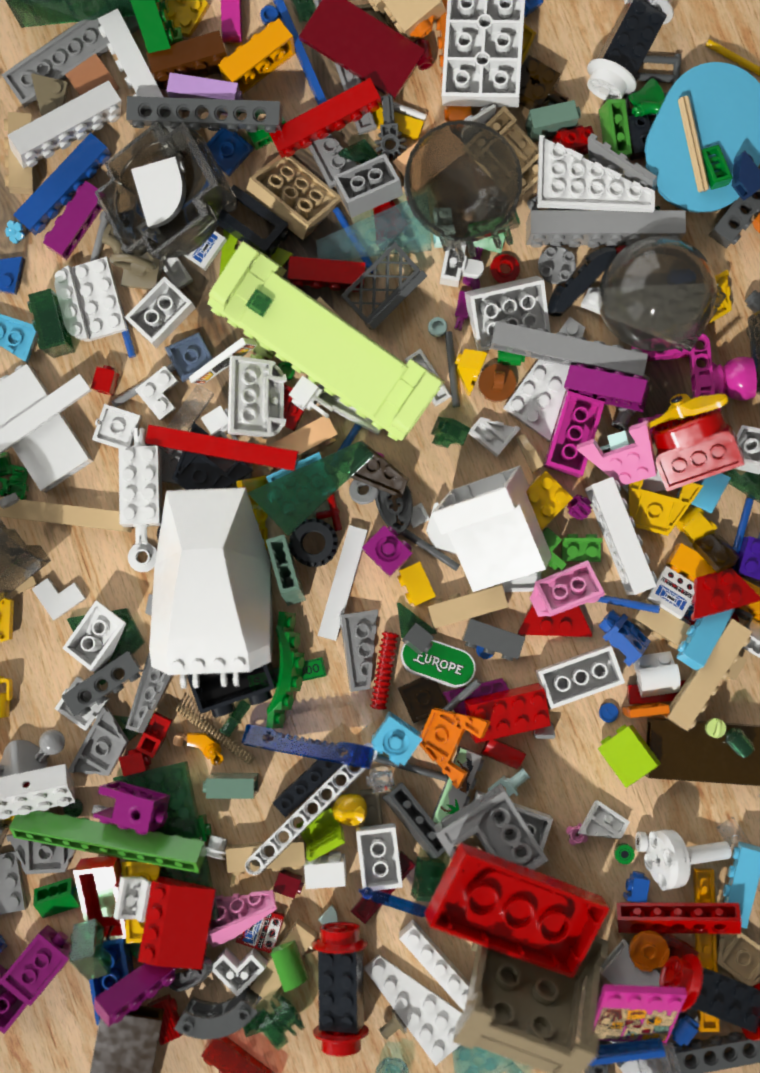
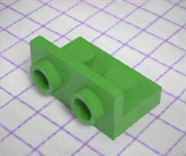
(581, 549)

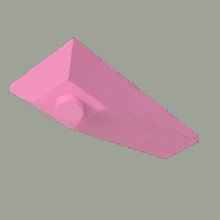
(238, 914)

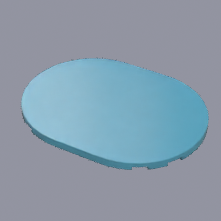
(725, 114)

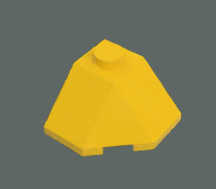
(469, 367)

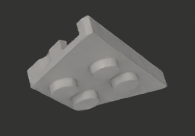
(101, 746)
(41, 857)

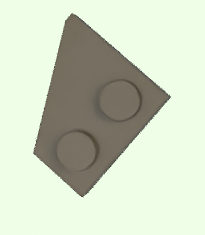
(49, 92)

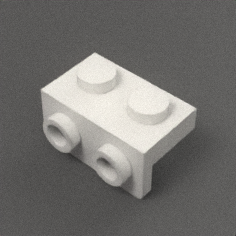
(132, 898)

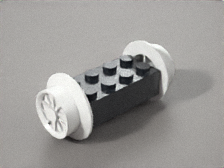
(627, 47)

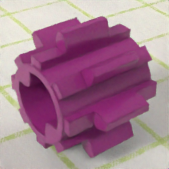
(579, 507)

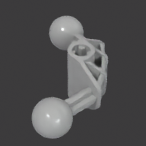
(25, 756)

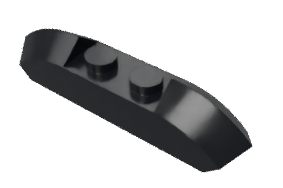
(564, 297)

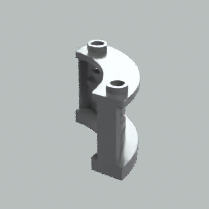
(217, 1020)

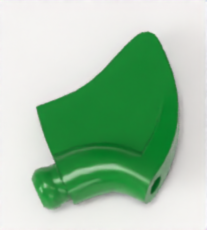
(648, 99)

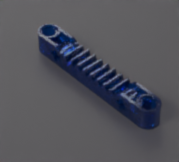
(357, 754)

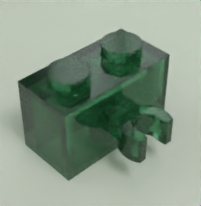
(427, 878)

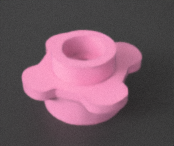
(573, 838)

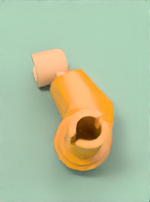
(205, 743)

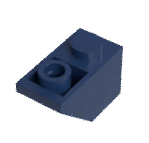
(745, 176)

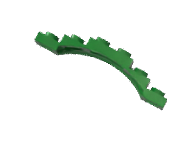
(290, 670)

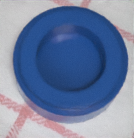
(268, 14)

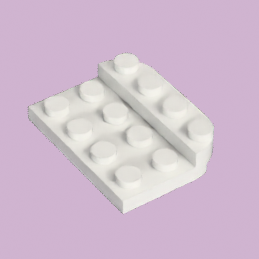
(90, 300)
(255, 397)

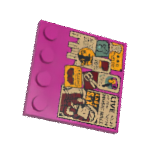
(637, 1012)

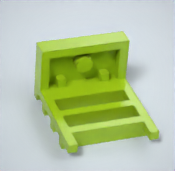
(322, 835)

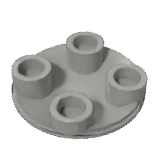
(556, 265)

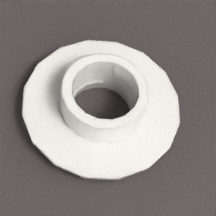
(133, 557)

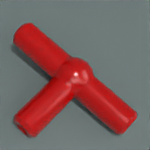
(332, 512)

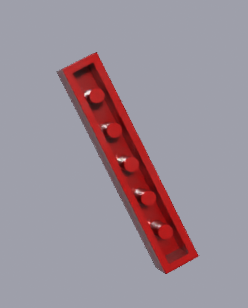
(327, 118)

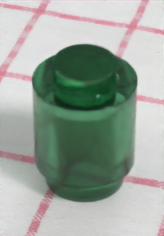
(739, 742)

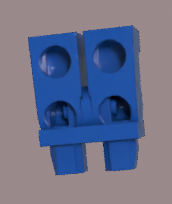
(624, 636)

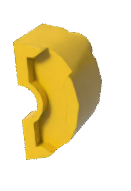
(695, 525)

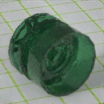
(279, 1021)

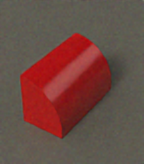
(503, 753)

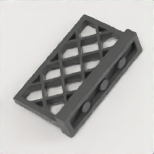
(395, 298)

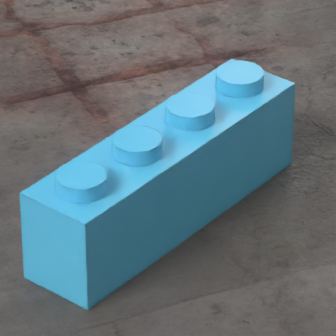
(702, 639)
(743, 879)

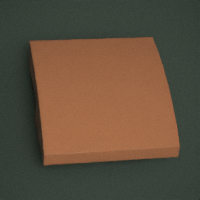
(90, 75)

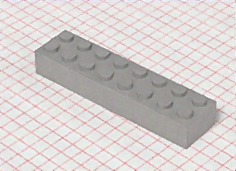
(600, 227)

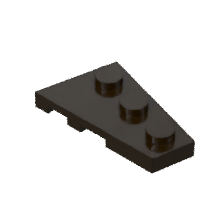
(382, 475)

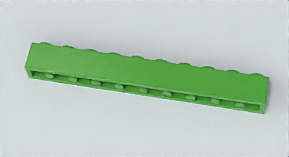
(110, 840)

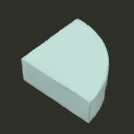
(328, 916)

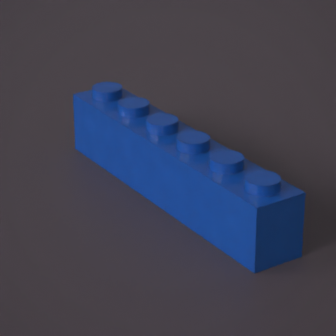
(62, 184)

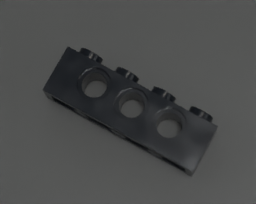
(304, 786)

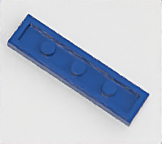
(629, 1051)

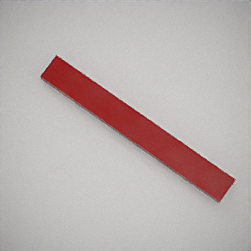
(222, 447)

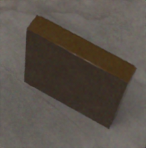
(421, 697)

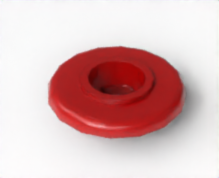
(504, 277)

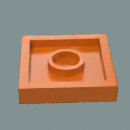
(645, 709)

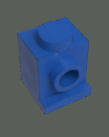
(637, 887)

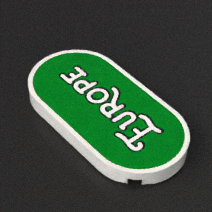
(440, 664)

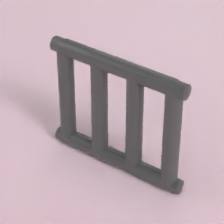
(675, 60)

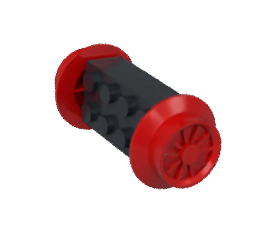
(340, 988)
(714, 993)

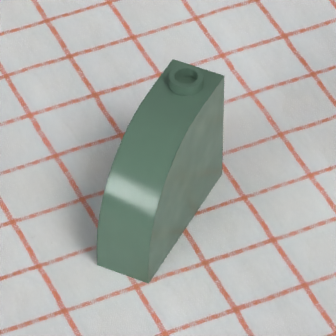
(285, 570)

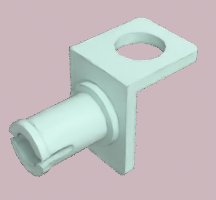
(513, 783)

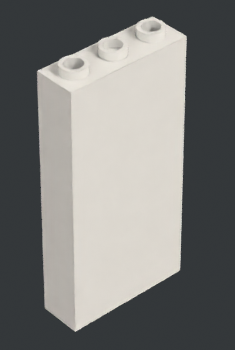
(53, 449)

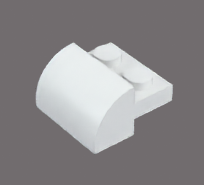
(657, 674)

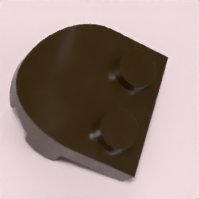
(716, 552)

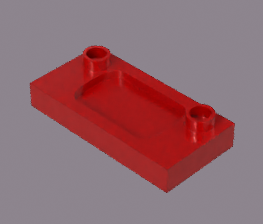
(516, 910)

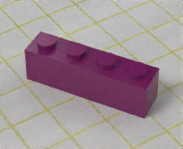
(74, 221)
(132, 991)

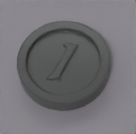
(743, 614)

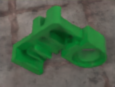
(15, 483)

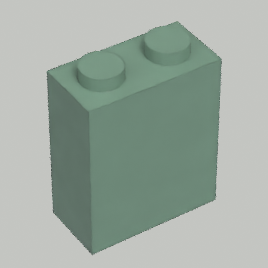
(551, 119)
(231, 786)

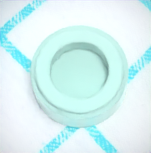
(437, 327)

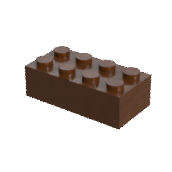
(189, 57)

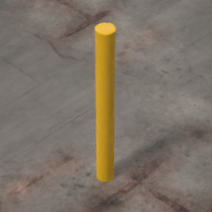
(733, 57)

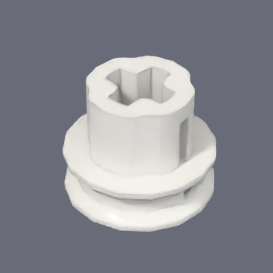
(216, 847)

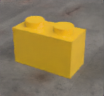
(416, 583)

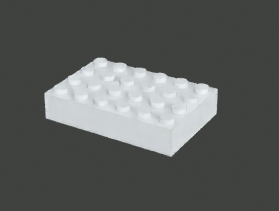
(483, 53)

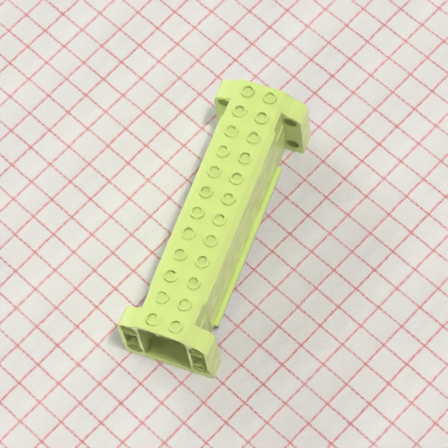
(323, 344)

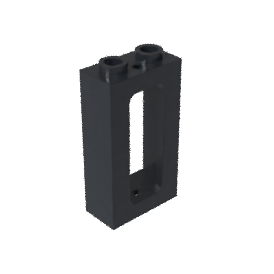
(242, 233)

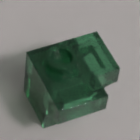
(448, 432)

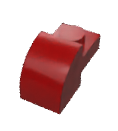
(154, 735)

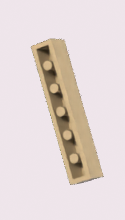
(674, 631)
(704, 681)

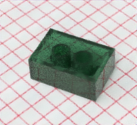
(49, 324)

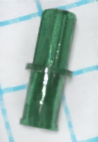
(235, 718)

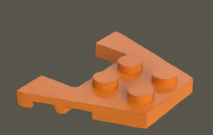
(442, 736)

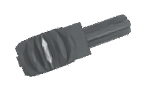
(389, 130)

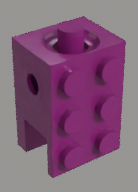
(387, 550)
(134, 807)
(38, 964)

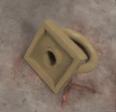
(138, 272)

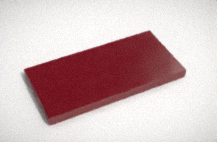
(362, 45)

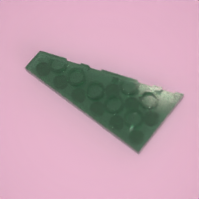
(302, 492)

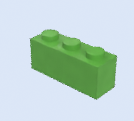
(615, 126)

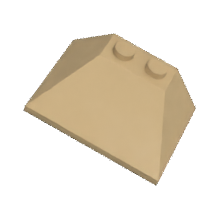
(524, 147)

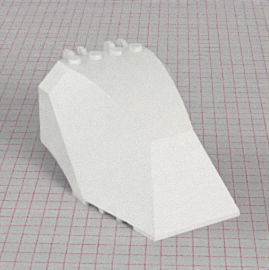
(210, 587)

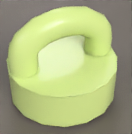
(715, 727)

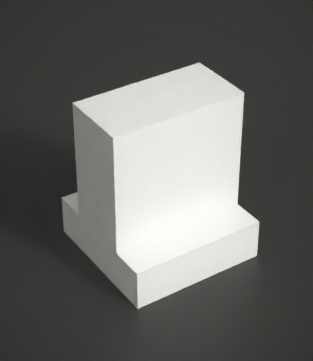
(494, 529)

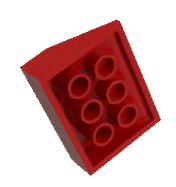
(177, 924)

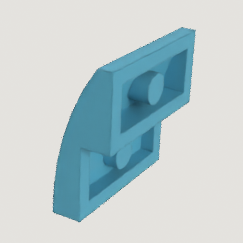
(711, 492)

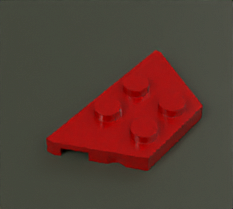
(721, 593)
(562, 624)

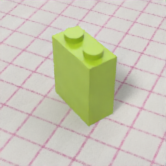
(628, 755)

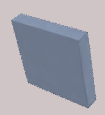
(188, 355)

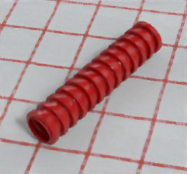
(384, 671)

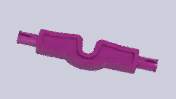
(461, 311)

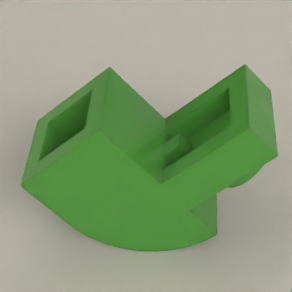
(552, 542)

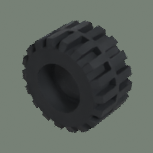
(325, 555)

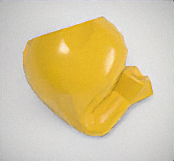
(350, 809)

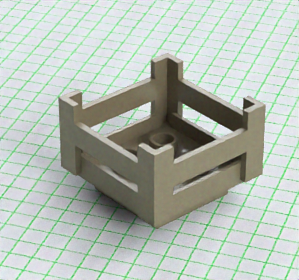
(532, 1010)

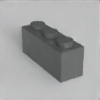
(493, 639)

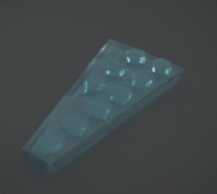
(375, 235)

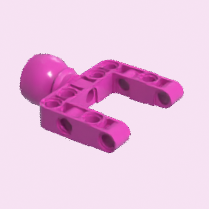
(734, 379)

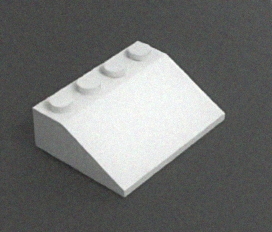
(514, 301)

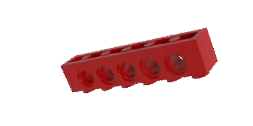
(679, 918)

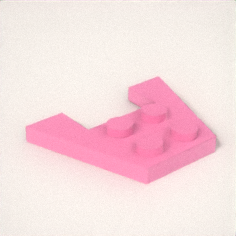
(626, 463)

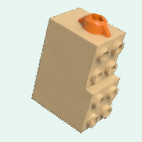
(412, 16)

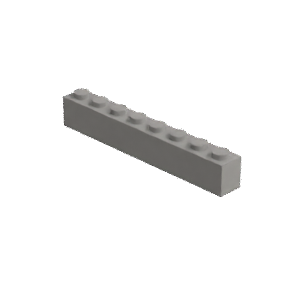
(566, 350)

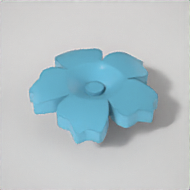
(14, 232)

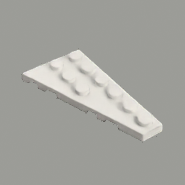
(543, 390)
(421, 1010)

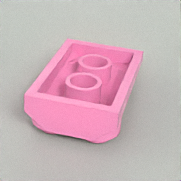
(566, 590)

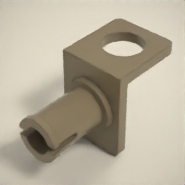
(392, 1026)

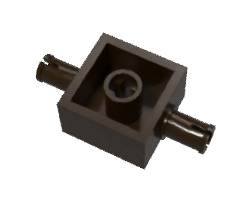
(538, 84)

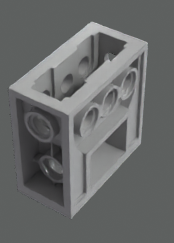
(480, 820)

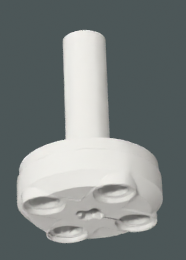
(671, 860)

